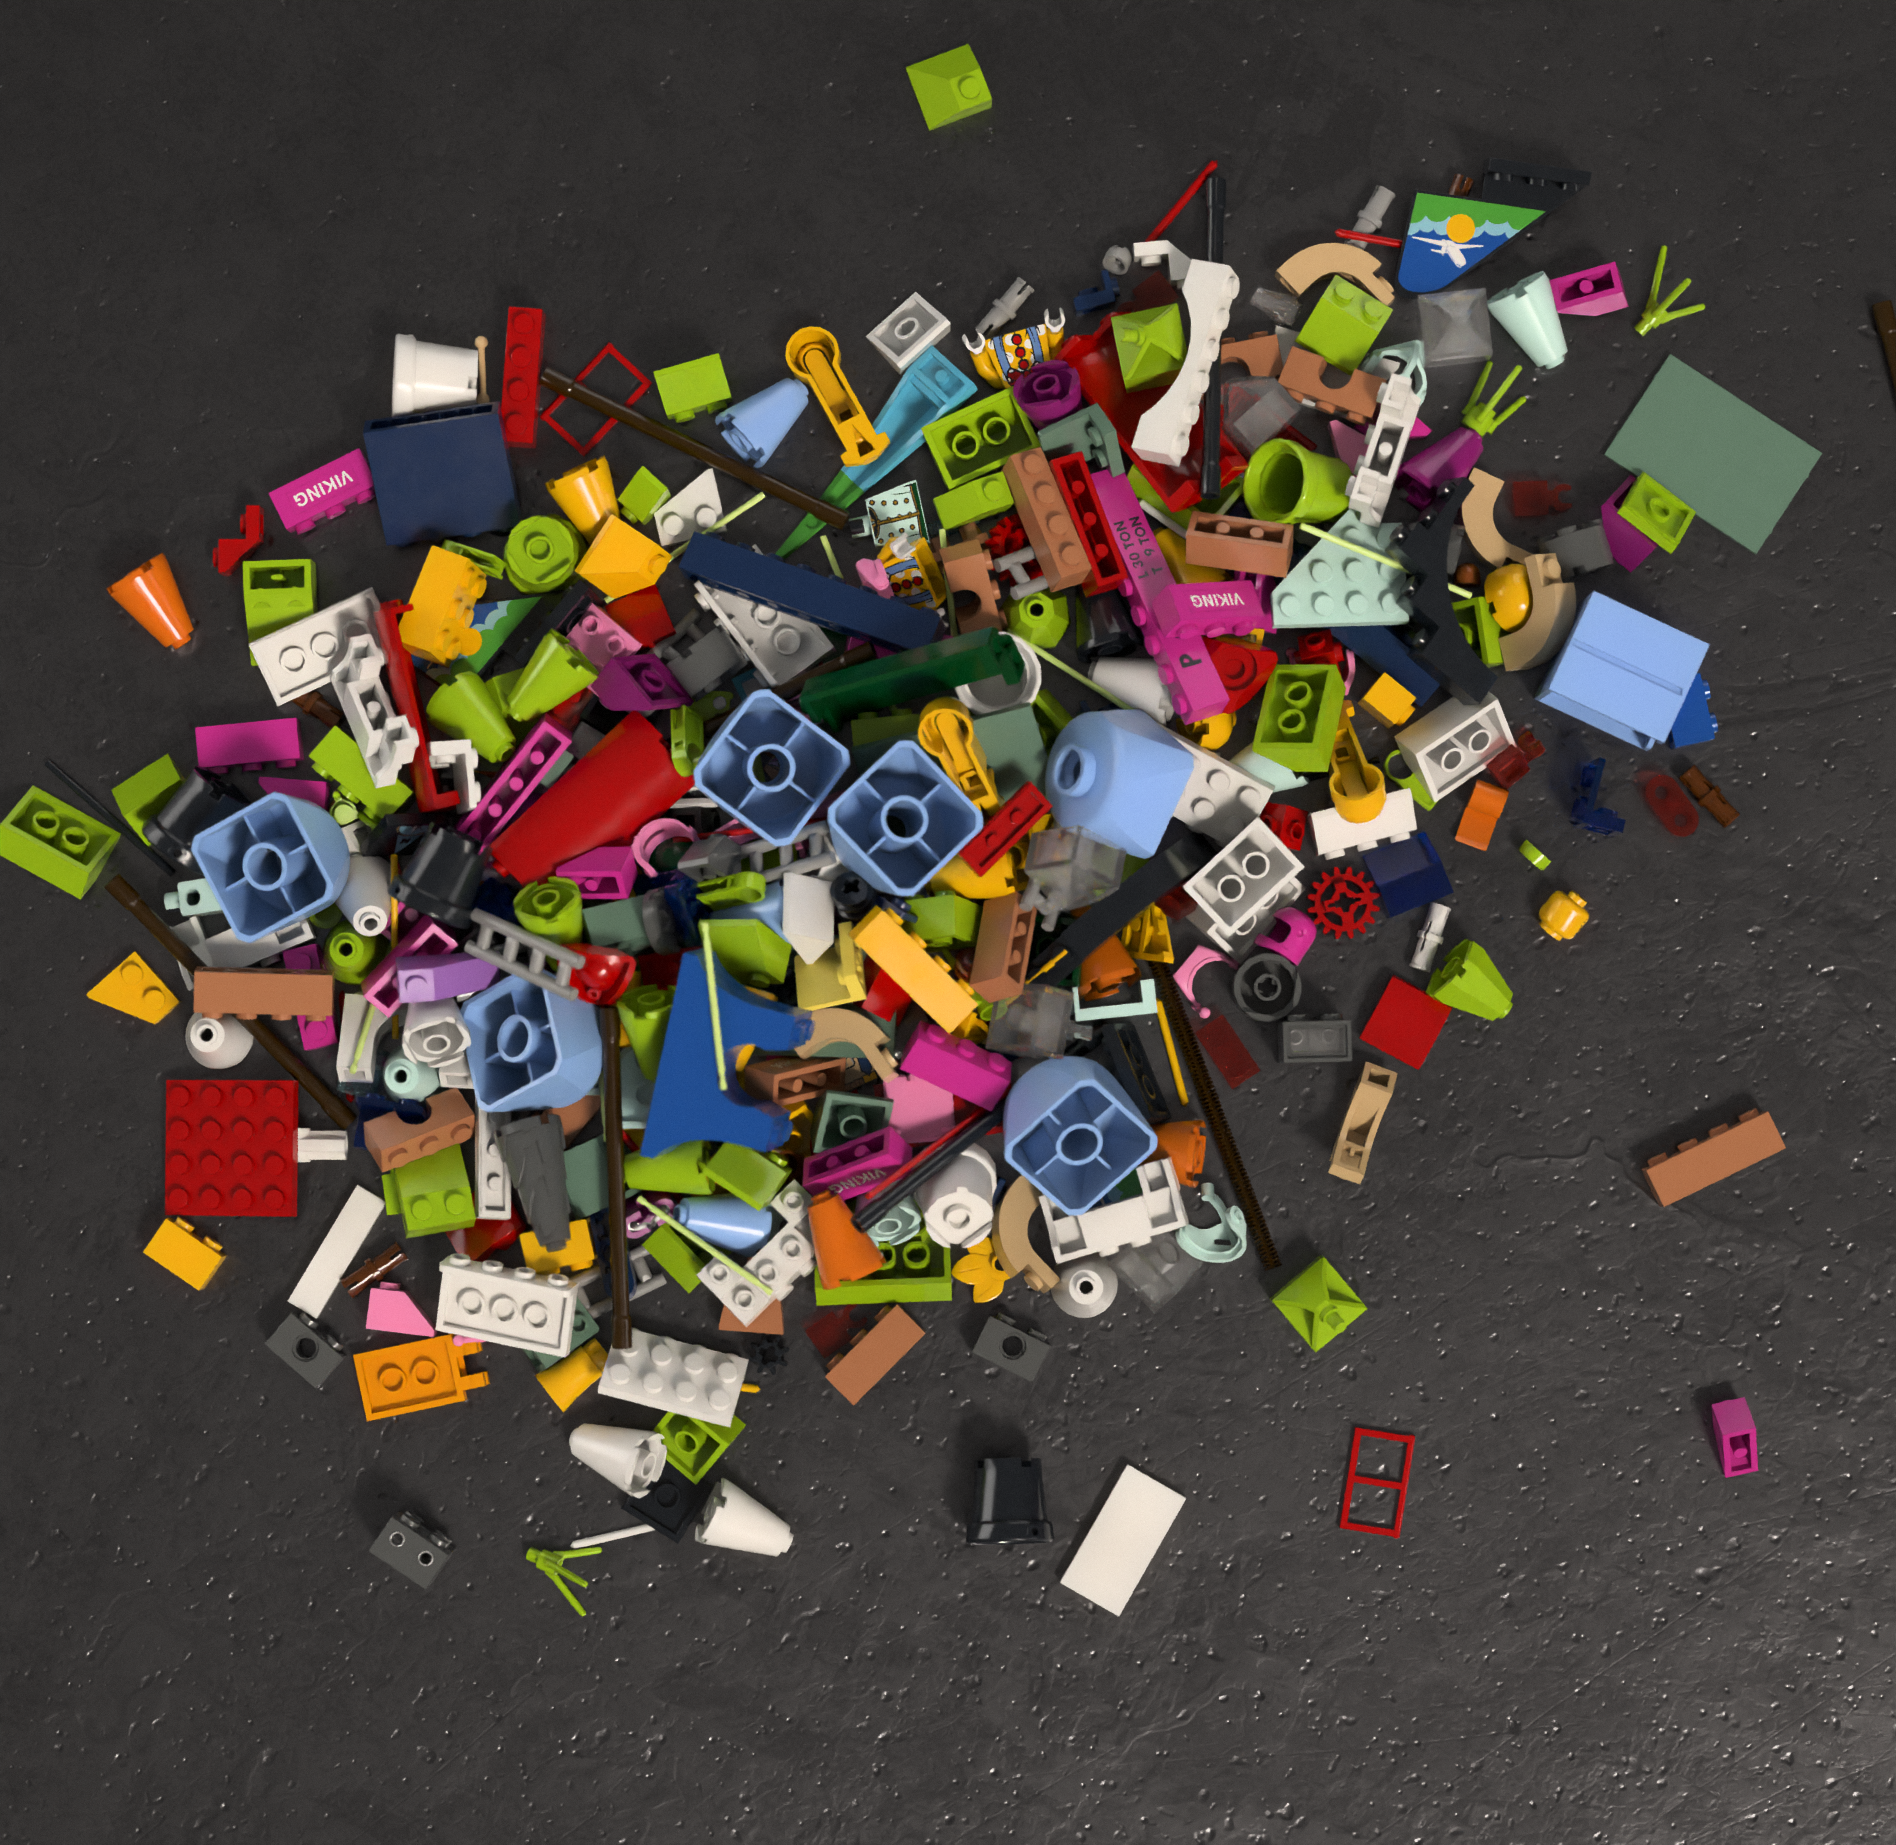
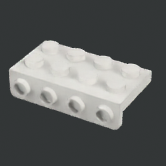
(773, 641)
(1219, 795)
(506, 1305)
(675, 1377)

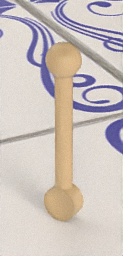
(481, 342)

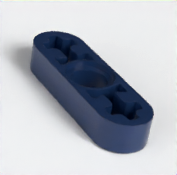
(599, 1231)

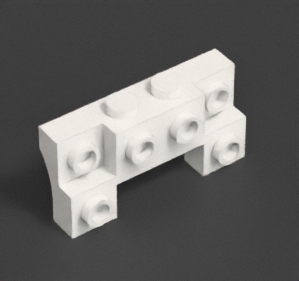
(1387, 444)
(380, 735)
(228, 951)
(1120, 1221)
(775, 1265)

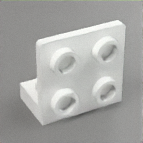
(463, 761)

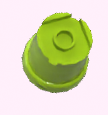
(1295, 484)
(544, 554)

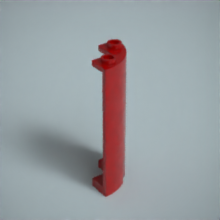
(1103, 383)
(409, 703)
(595, 804)

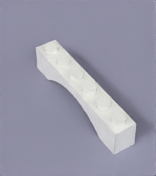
(1167, 425)

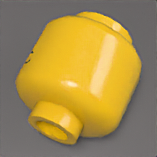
(1563, 914)

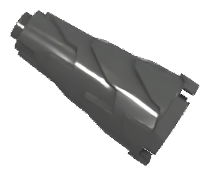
(539, 1174)

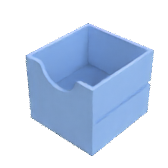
(1622, 671)

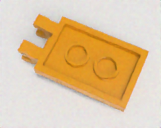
(416, 1376)

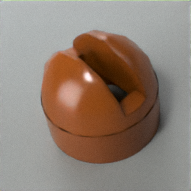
(1467, 576)

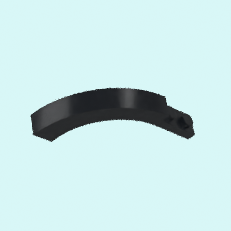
(1121, 907)

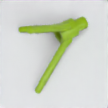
(1657, 313)
(552, 1565)

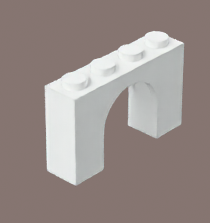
(354, 1014)

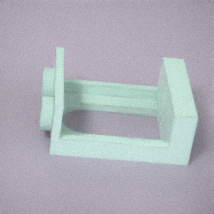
(1146, 1006)

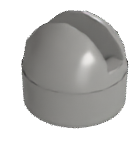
(1114, 266)

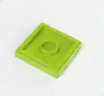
(1656, 512)

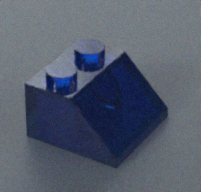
(1407, 874)

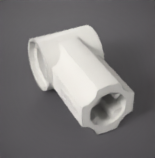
(322, 1145)

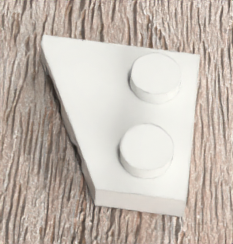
(690, 511)

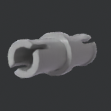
(1371, 216)
(1004, 308)

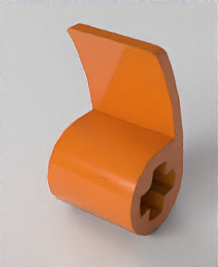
(1481, 814)

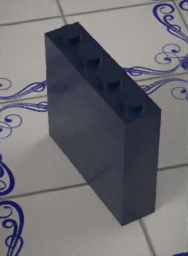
(442, 474)

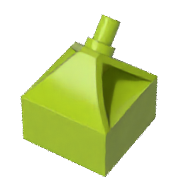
(1150, 347)
(1318, 1303)

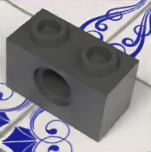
(286, 1345)
(1024, 1363)

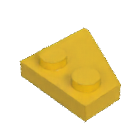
(1149, 937)

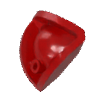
(1241, 667)
(603, 974)

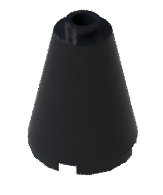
(1104, 626)

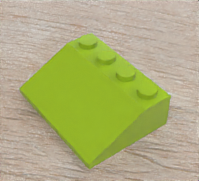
(912, 1273)

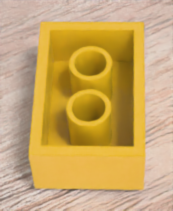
(442, 606)

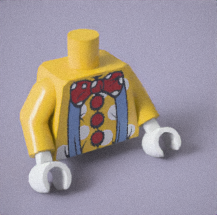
(1009, 356)
(913, 573)

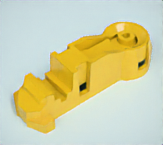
(838, 405)
(959, 752)
(1354, 775)

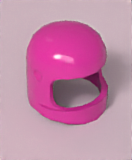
(1299, 939)

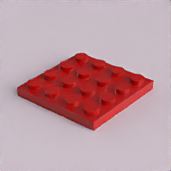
(231, 1148)

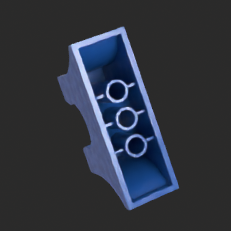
(687, 1086)

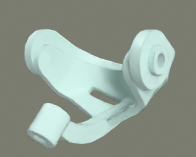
(1408, 351)
(1200, 1242)

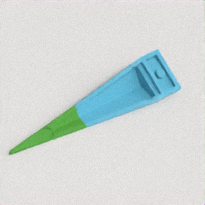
(924, 395)

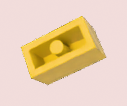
(1388, 701)
(185, 1252)

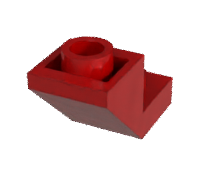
(232, 552)

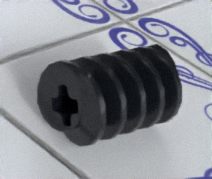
(852, 897)

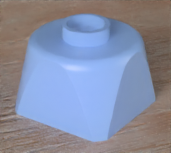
(807, 772)
(1117, 777)
(932, 808)
(273, 864)
(531, 1047)
(1073, 1131)

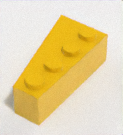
(913, 968)

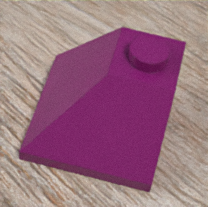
(1626, 542)
(639, 685)

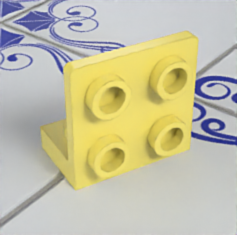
(834, 976)

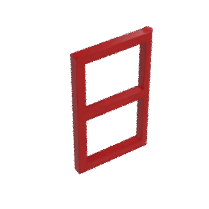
(609, 348)
(1402, 1486)

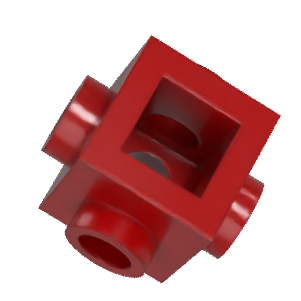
(1319, 649)
(1286, 823)

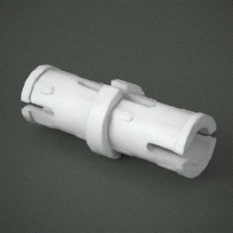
(1430, 937)

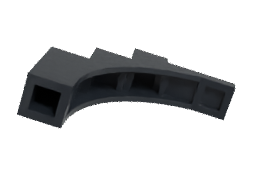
(1423, 552)

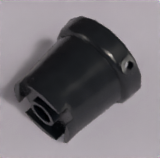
(192, 809)
(443, 875)
(1009, 1503)

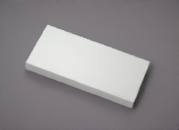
(308, 650)
(1123, 1540)

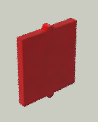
(643, 616)

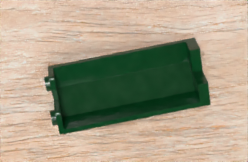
(911, 676)

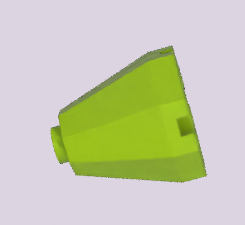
(1041, 630)
(1471, 983)

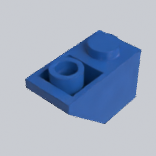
(1694, 721)

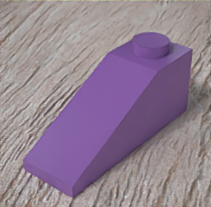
(442, 976)

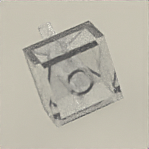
(1453, 327)
(1255, 411)
(1073, 867)
(1034, 1023)

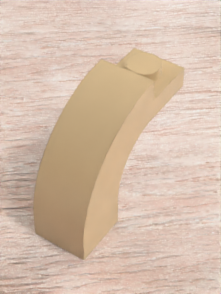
(1333, 259)
(1480, 530)
(1550, 618)
(848, 1026)
(1361, 1122)
(1011, 1236)

